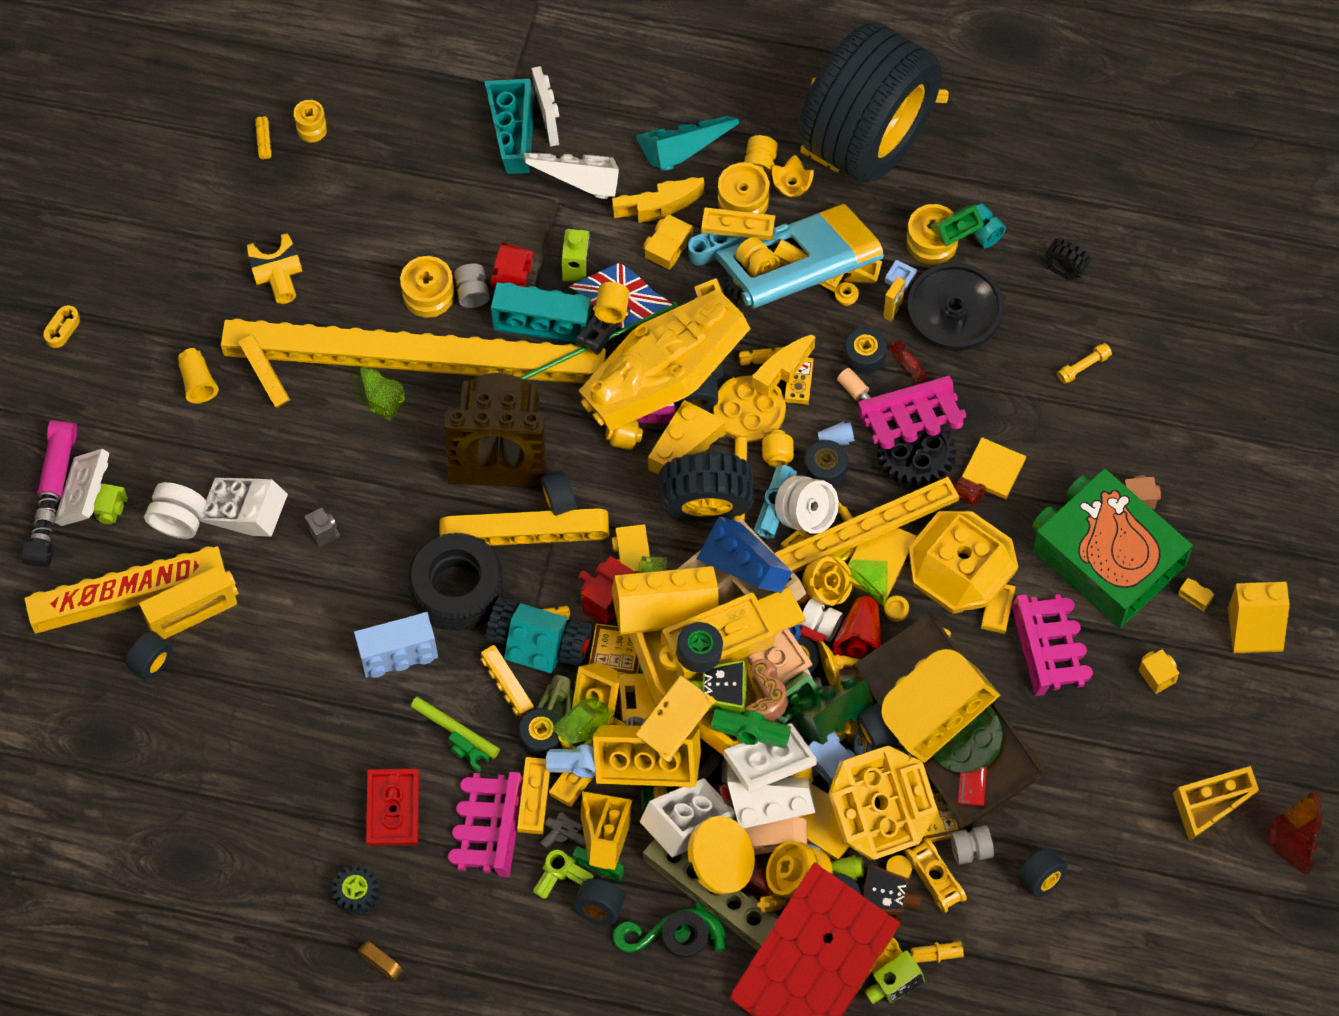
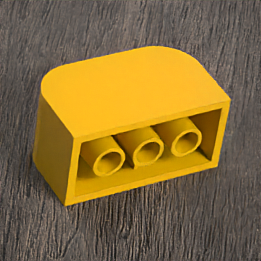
(936, 702)

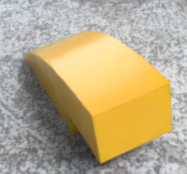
(783, 365)

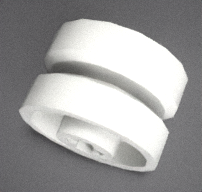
(806, 504)
(175, 510)

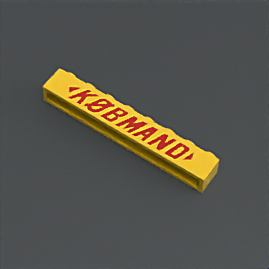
(115, 590)

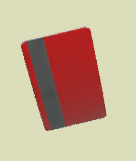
(726, 796)

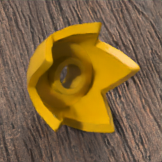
(792, 172)

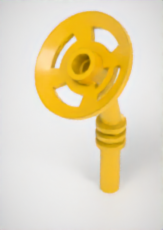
(833, 663)

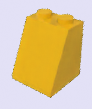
(1258, 617)

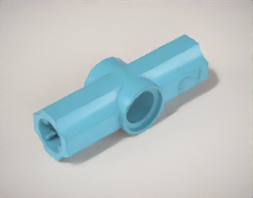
(768, 521)

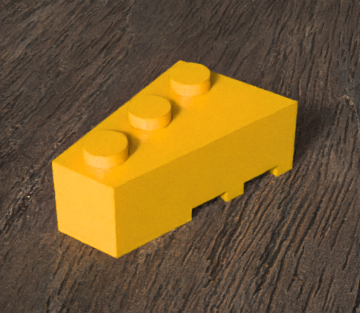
(687, 433)
(1211, 799)
(604, 827)

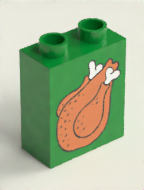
(1110, 546)

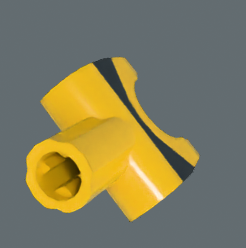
(276, 269)

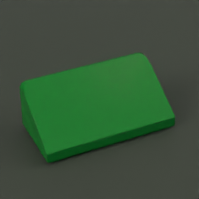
(958, 224)

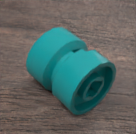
(992, 229)

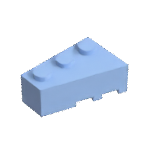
(828, 757)

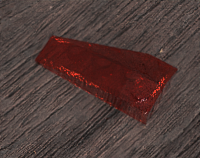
(1296, 832)

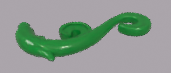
(683, 935)

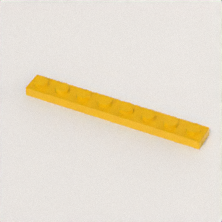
(869, 525)

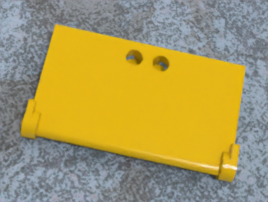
(676, 718)

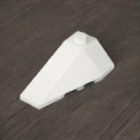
(592, 173)

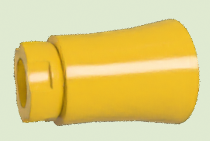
(196, 377)

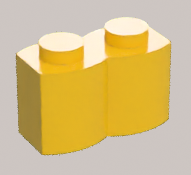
(668, 241)

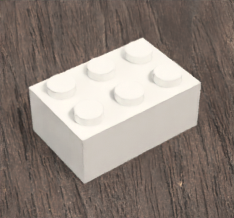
(677, 813)

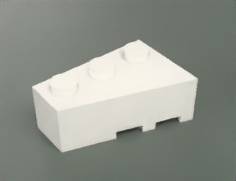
(772, 802)

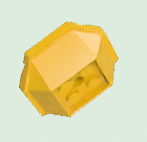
(955, 581)
(904, 801)

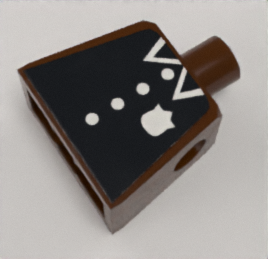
(889, 892)

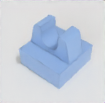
(902, 271)

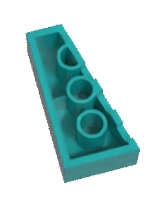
(513, 119)

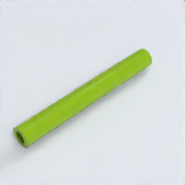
(452, 725)

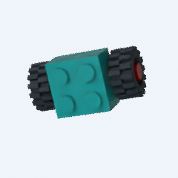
(537, 636)

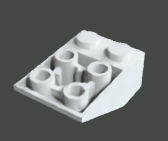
(244, 505)

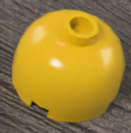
(827, 580)

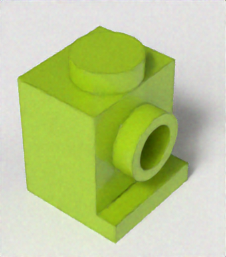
(109, 503)

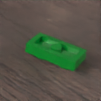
(581, 858)

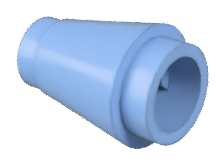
(840, 433)

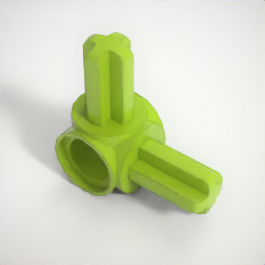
(551, 875)

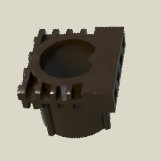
(496, 434)

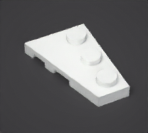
(545, 100)

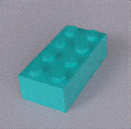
(540, 312)

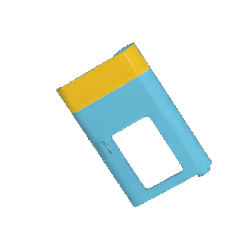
(831, 238)

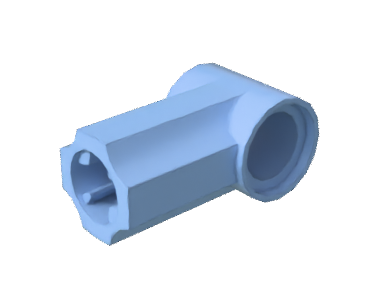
(576, 761)

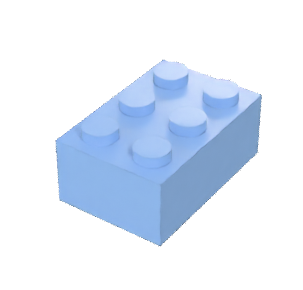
(396, 645)

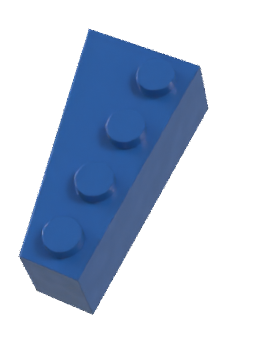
(744, 556)

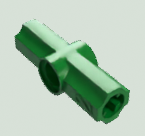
(751, 728)

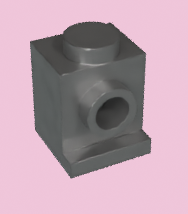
(322, 527)

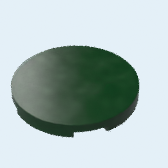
(974, 745)

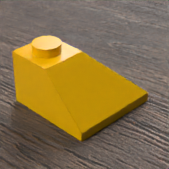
(599, 682)

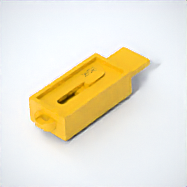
(745, 627)

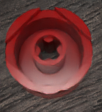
(512, 265)

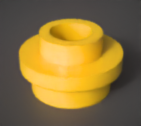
(843, 299)

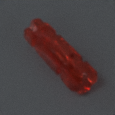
(908, 361)

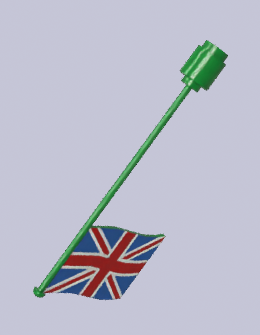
(642, 301)

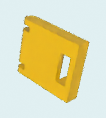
(644, 701)

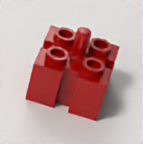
(597, 592)

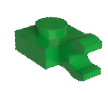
(464, 748)

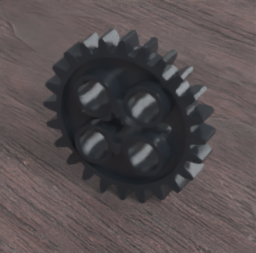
(936, 460)

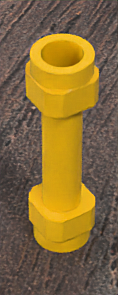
(1069, 373)

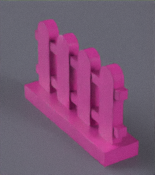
(907, 401)
(1036, 656)
(502, 836)

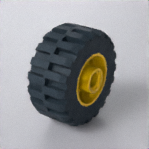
(706, 487)

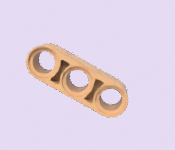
(770, 835)

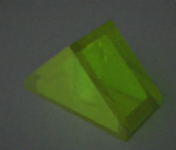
(872, 577)

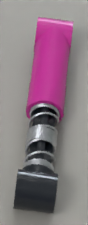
(60, 438)

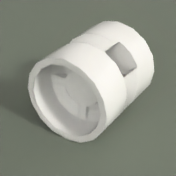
(821, 620)

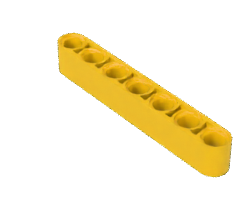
(530, 526)

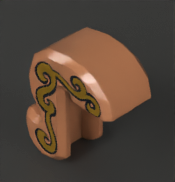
(771, 688)

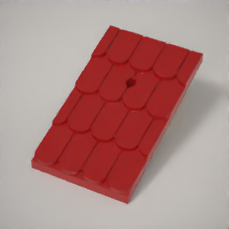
(797, 968)

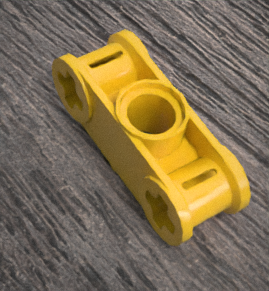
(945, 890)

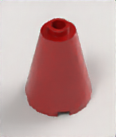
(860, 630)

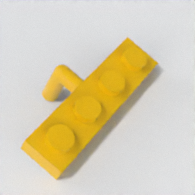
(569, 785)

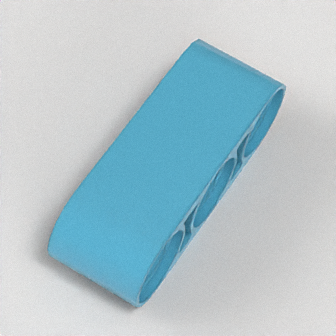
(709, 245)

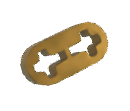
(380, 960)

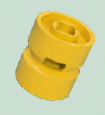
(310, 121)
(761, 152)
(756, 257)

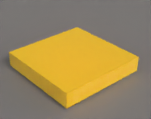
(994, 467)

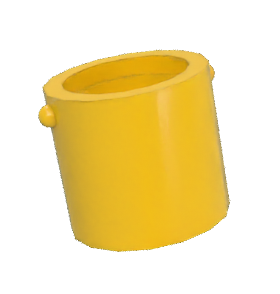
(612, 302)

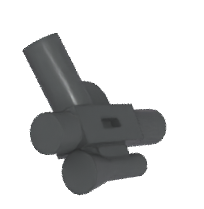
(562, 830)

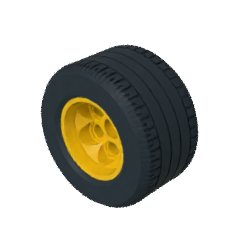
(869, 101)

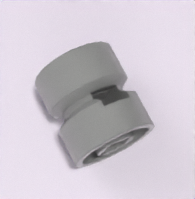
(472, 285)
(972, 844)

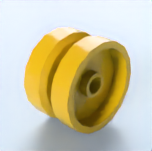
(743, 189)
(922, 240)
(427, 286)
(790, 865)

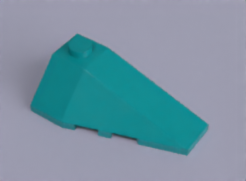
(673, 147)

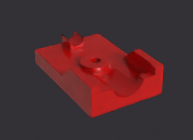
(390, 789)

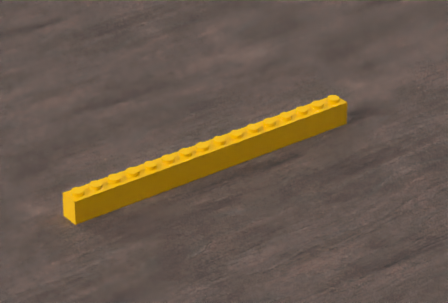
(410, 351)

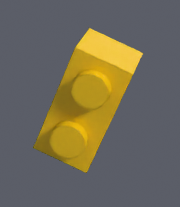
(1196, 594)

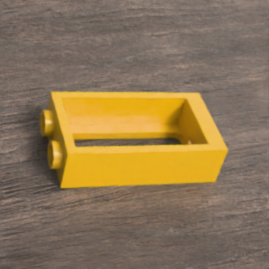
(190, 602)

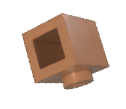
(1144, 489)

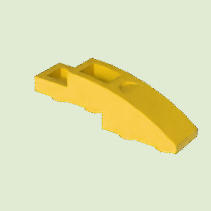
(668, 199)

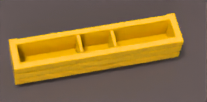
(264, 370)
(506, 681)

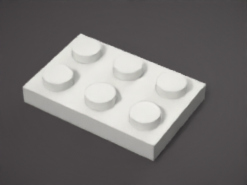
(82, 487)
(765, 763)

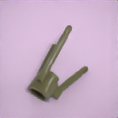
(558, 691)

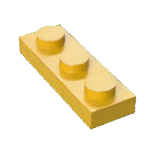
(738, 224)
(533, 796)

